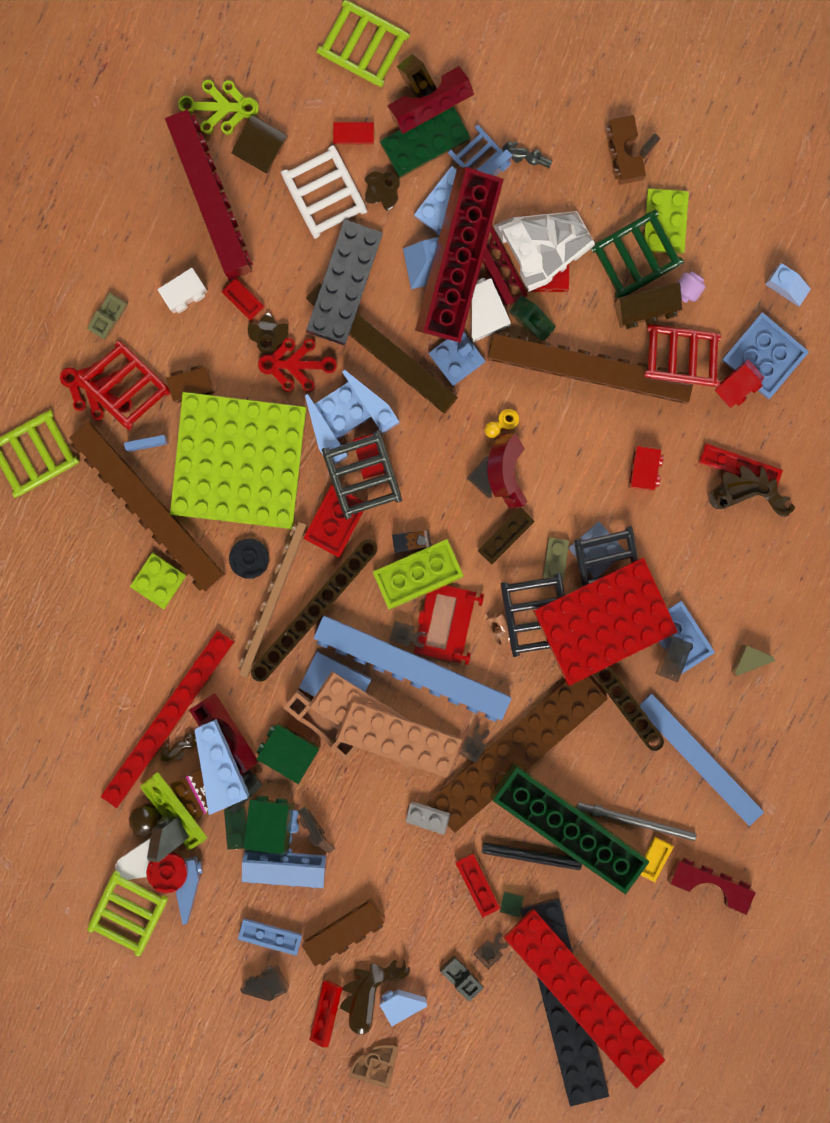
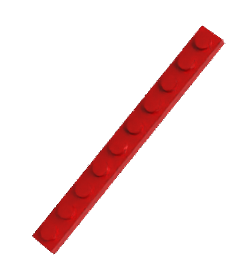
(167, 719)

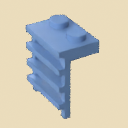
(494, 165)

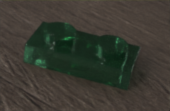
(235, 828)

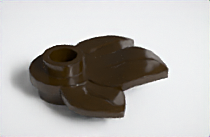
(380, 191)
(269, 331)

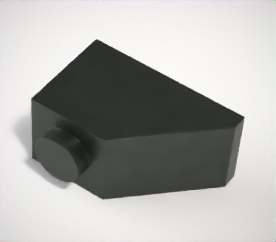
(165, 838)

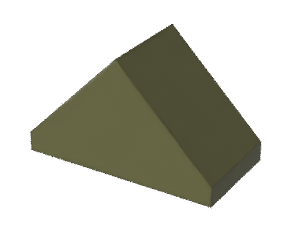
(750, 659)

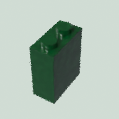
(287, 752)
(269, 825)

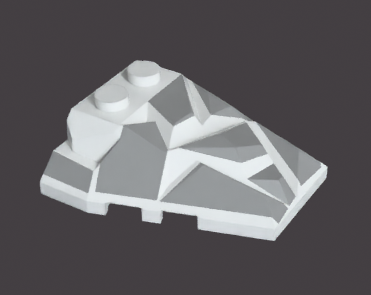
(545, 244)

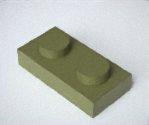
(555, 557)

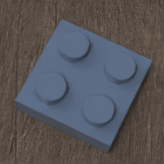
(599, 550)

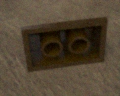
(649, 306)

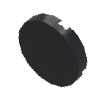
(249, 558)

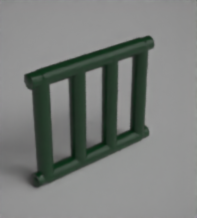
(657, 270)

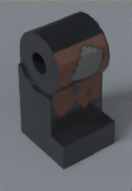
(411, 541)

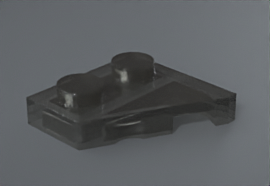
(316, 832)

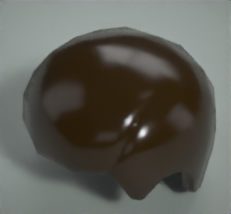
(144, 819)

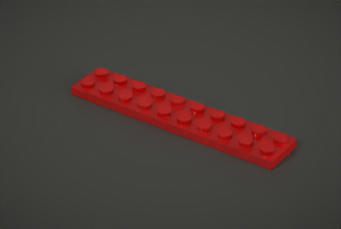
(584, 998)

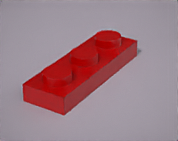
(477, 885)
(325, 1013)

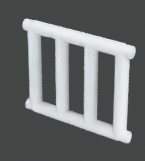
(340, 172)

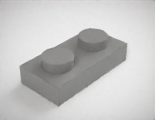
(428, 817)

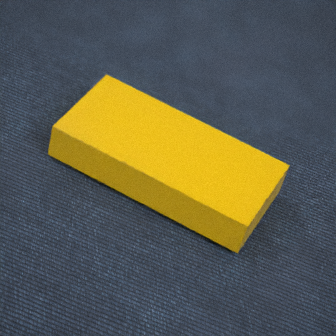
(657, 855)

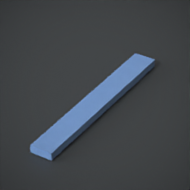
(701, 760)

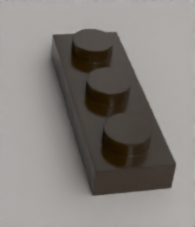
(505, 535)

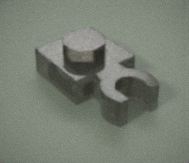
(404, 634)
(473, 747)
(490, 952)

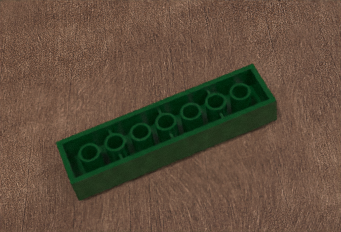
(569, 828)

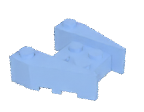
(345, 411)

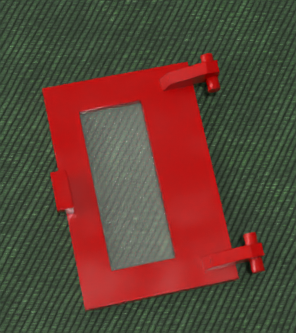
(446, 622)

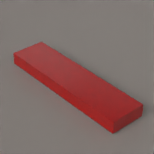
(729, 462)

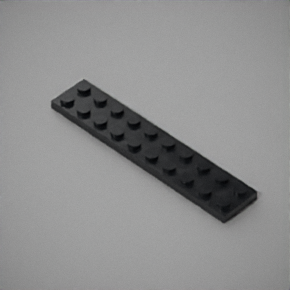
(574, 1047)

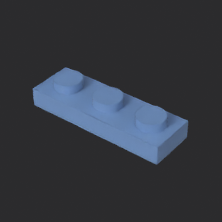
(270, 936)

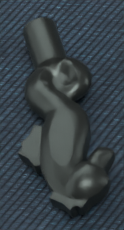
(532, 158)

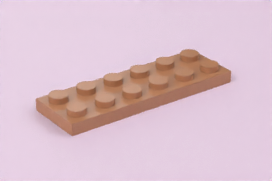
(335, 696)
(398, 739)

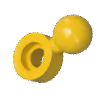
(493, 429)

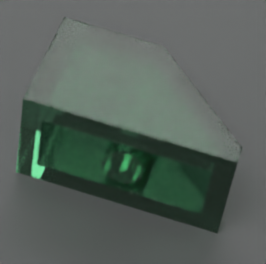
(532, 318)

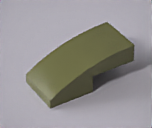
(107, 316)

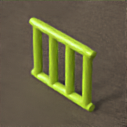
(342, 60)
(53, 469)
(101, 910)

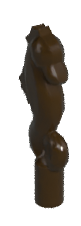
(177, 749)

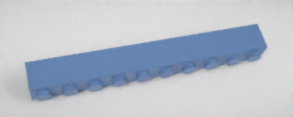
(413, 668)

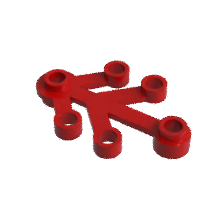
(294, 364)
(73, 386)

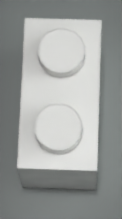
(183, 291)

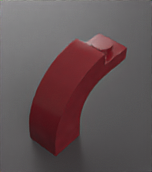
(502, 470)

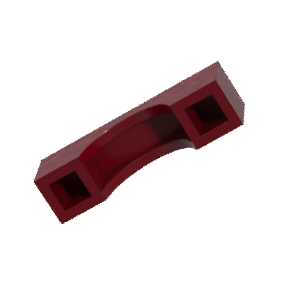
(411, 112)
(212, 709)
(687, 876)

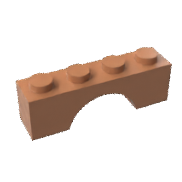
(324, 727)

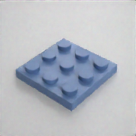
(769, 351)

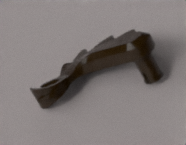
(737, 489)

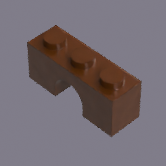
(627, 168)

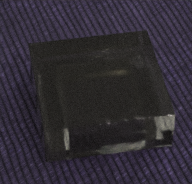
(649, 145)

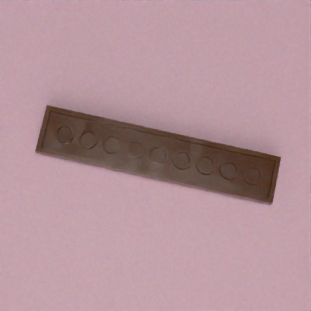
(520, 745)

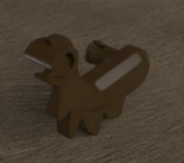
(362, 1001)

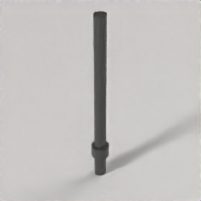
(598, 811)

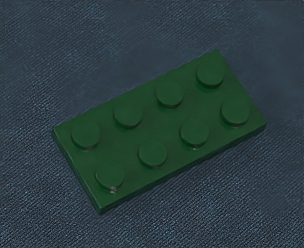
(425, 142)

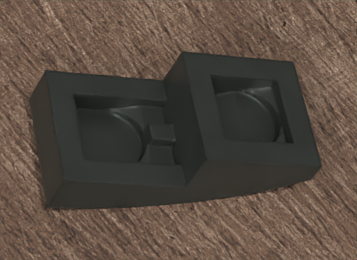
(461, 978)

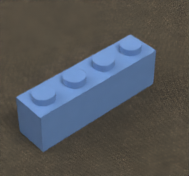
(285, 869)

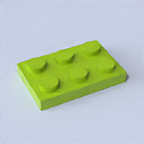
(672, 213)

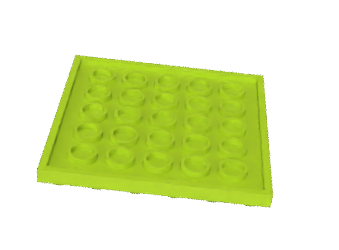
(237, 460)

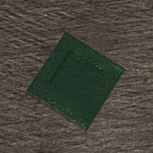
(512, 904)

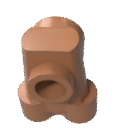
(499, 623)

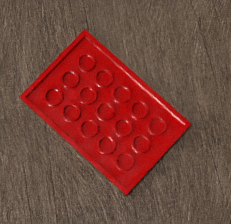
(605, 621)

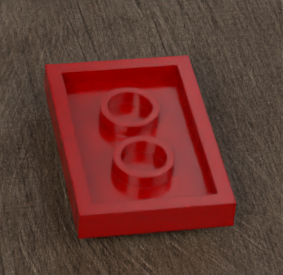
(329, 527)

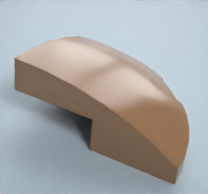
(376, 1066)

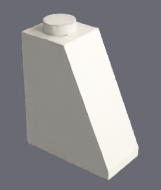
(487, 311)
(135, 862)

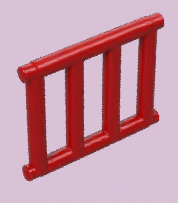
(671, 375)
(113, 407)

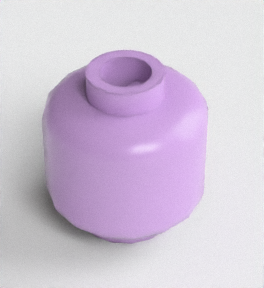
(691, 286)

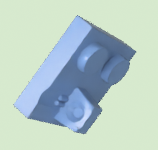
(457, 359)

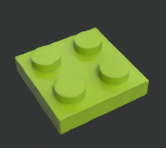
(158, 581)

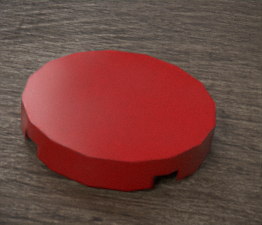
(167, 874)

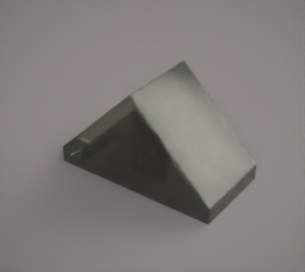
(479, 479)

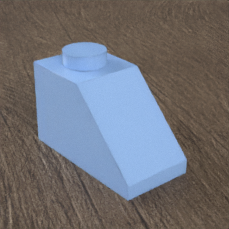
(788, 284)
(401, 1005)

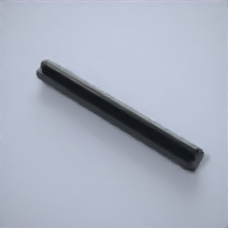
(530, 856)

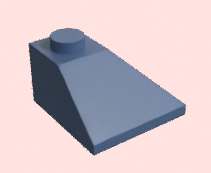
(419, 261)

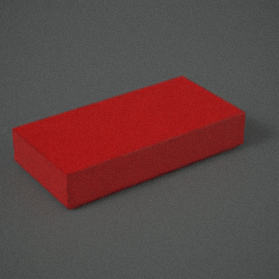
(353, 133)
(243, 299)

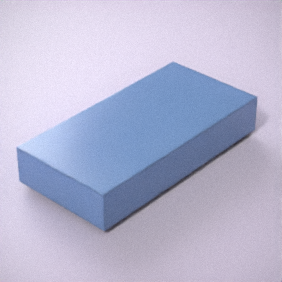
(146, 443)

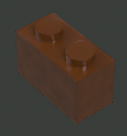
(194, 381)

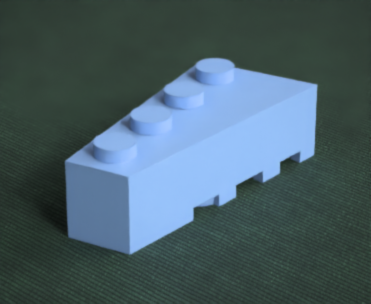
(219, 770)

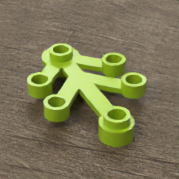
(222, 107)

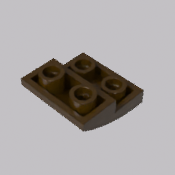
(259, 144)

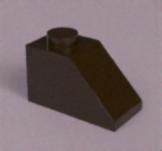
(416, 77)

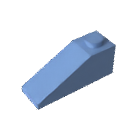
(187, 893)

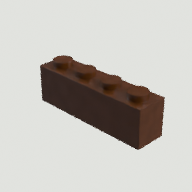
(343, 932)

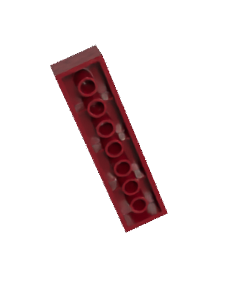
(207, 192)
(459, 254)

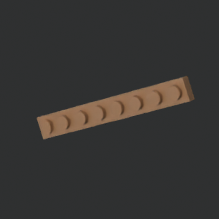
(275, 590)

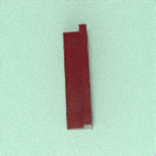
(495, 275)

